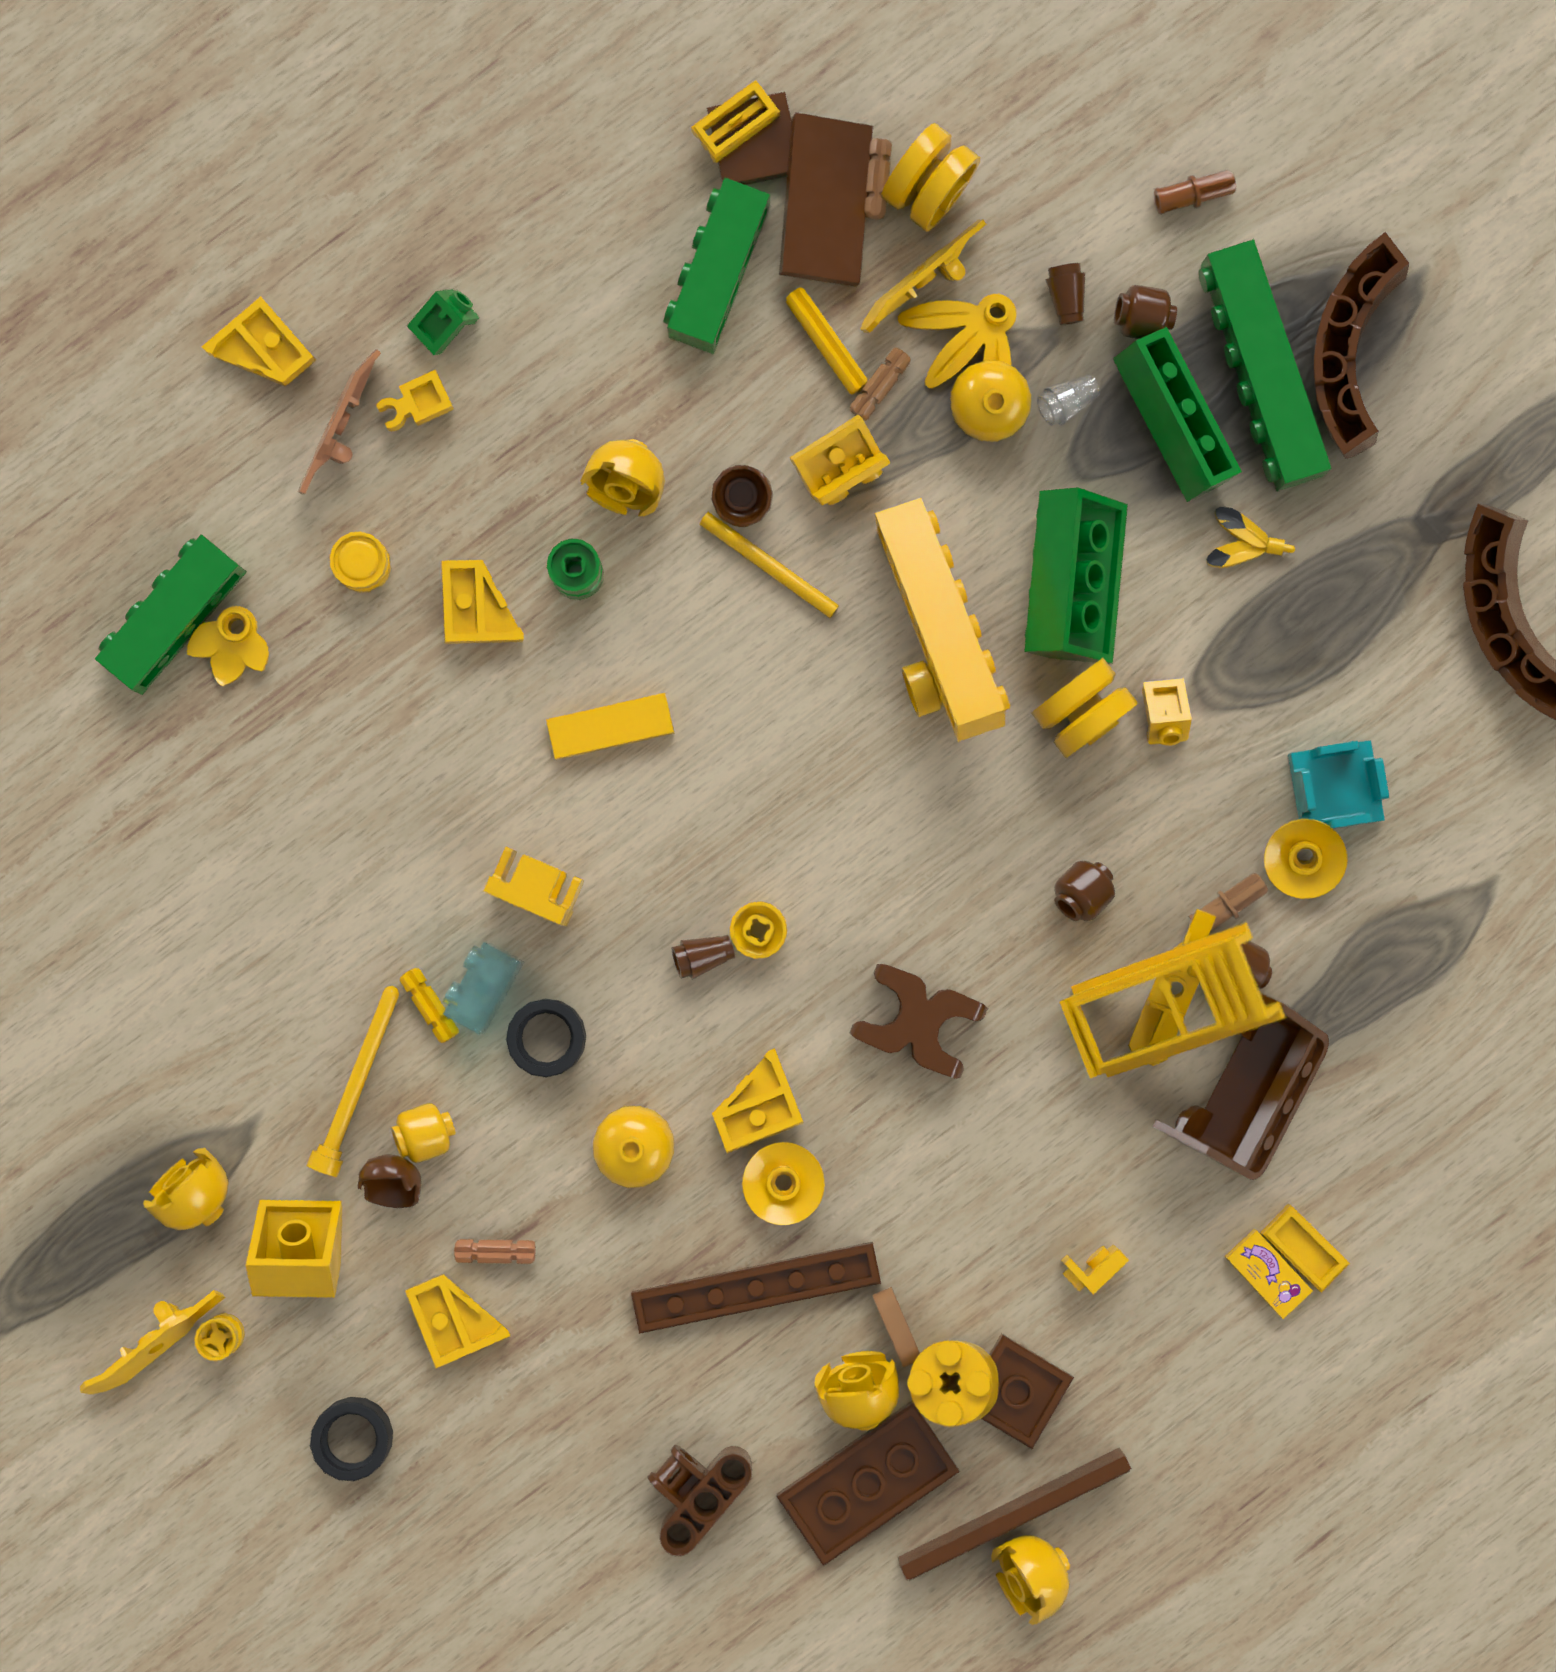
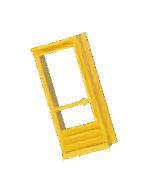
(1224, 980)

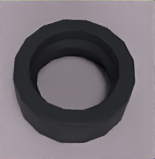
(516, 1045)
(319, 1439)

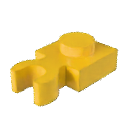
(422, 398)

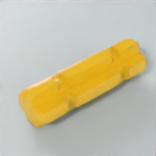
(429, 1005)

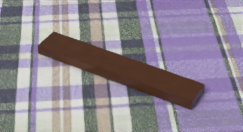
(755, 1287)
(1014, 1514)

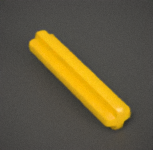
(826, 340)

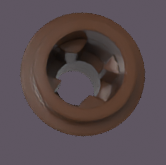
(1067, 292)
(701, 955)

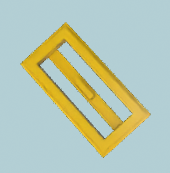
(746, 132)

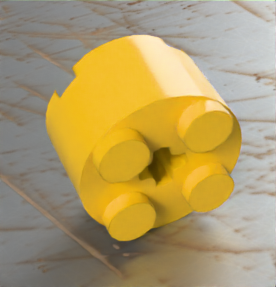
(930, 1383)

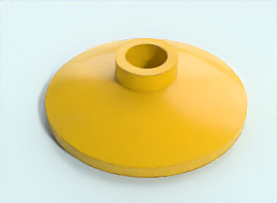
(1309, 877)
(787, 1205)

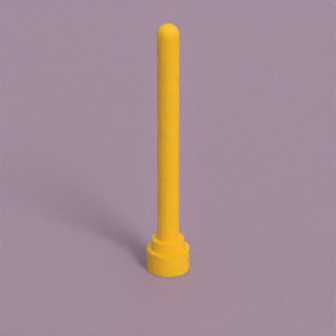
(327, 1157)

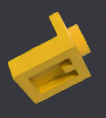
(1167, 711)
(1102, 1267)

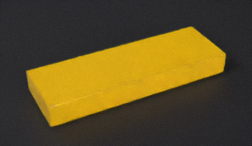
(610, 726)

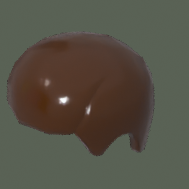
(742, 495)
(390, 1181)

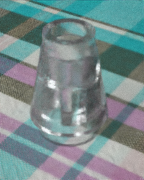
(1066, 399)

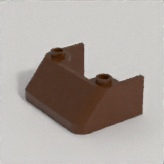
(1255, 1095)

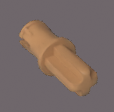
(1235, 899)

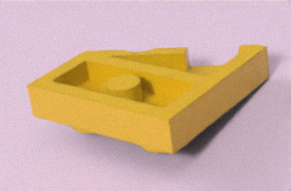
(261, 345)
(474, 606)
(758, 1106)
(452, 1320)

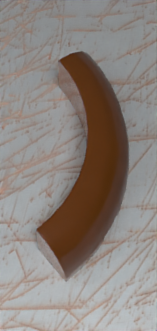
(1346, 314)
(1497, 611)

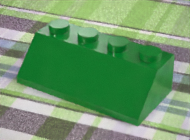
(1075, 575)

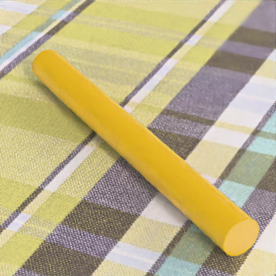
(769, 564)

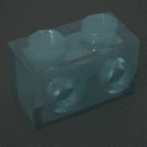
(482, 988)

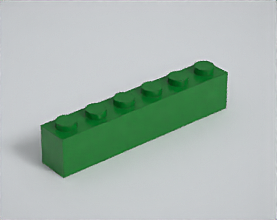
(1264, 366)

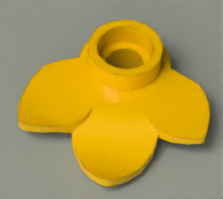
(229, 651)

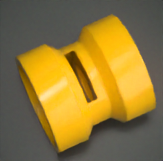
(211, 1339)

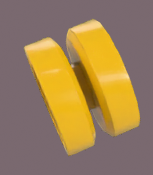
(930, 177)
(1084, 708)

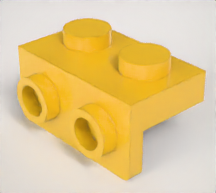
(840, 462)

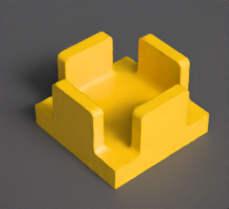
(534, 887)

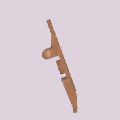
(328, 447)

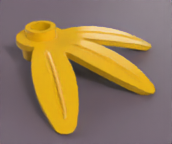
(979, 331)

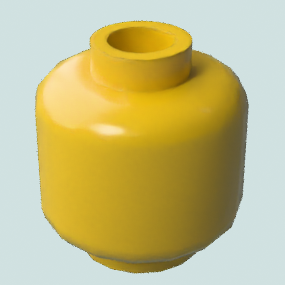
(423, 1133)

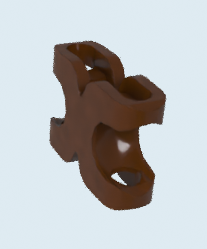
(918, 1021)

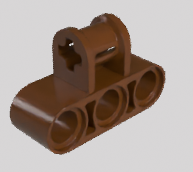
(687, 1484)

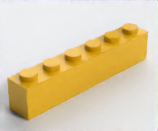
(941, 620)

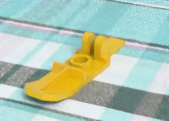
(944, 259)
(1156, 1018)
(173, 1326)

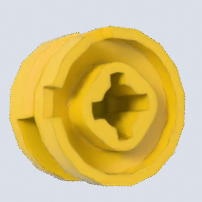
(360, 562)
(758, 930)

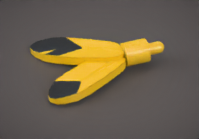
(1252, 541)

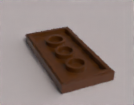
(825, 200)
(867, 1483)

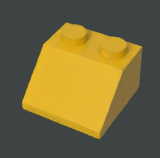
(295, 1249)

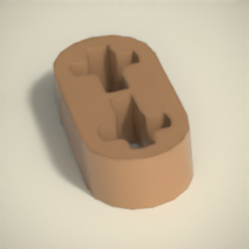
(896, 1326)

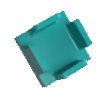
(1339, 784)

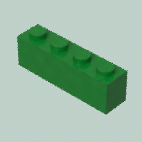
(718, 265)
(1176, 414)
(170, 614)

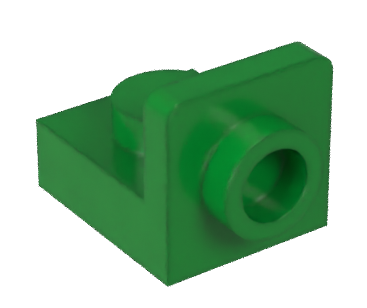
(442, 319)

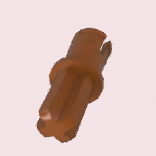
(1194, 191)

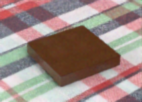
(765, 153)
(1027, 1391)

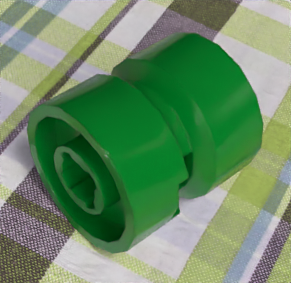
(575, 569)

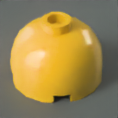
(990, 401)
(624, 476)
(633, 1146)
(190, 1193)
(860, 1391)
(1032, 1576)

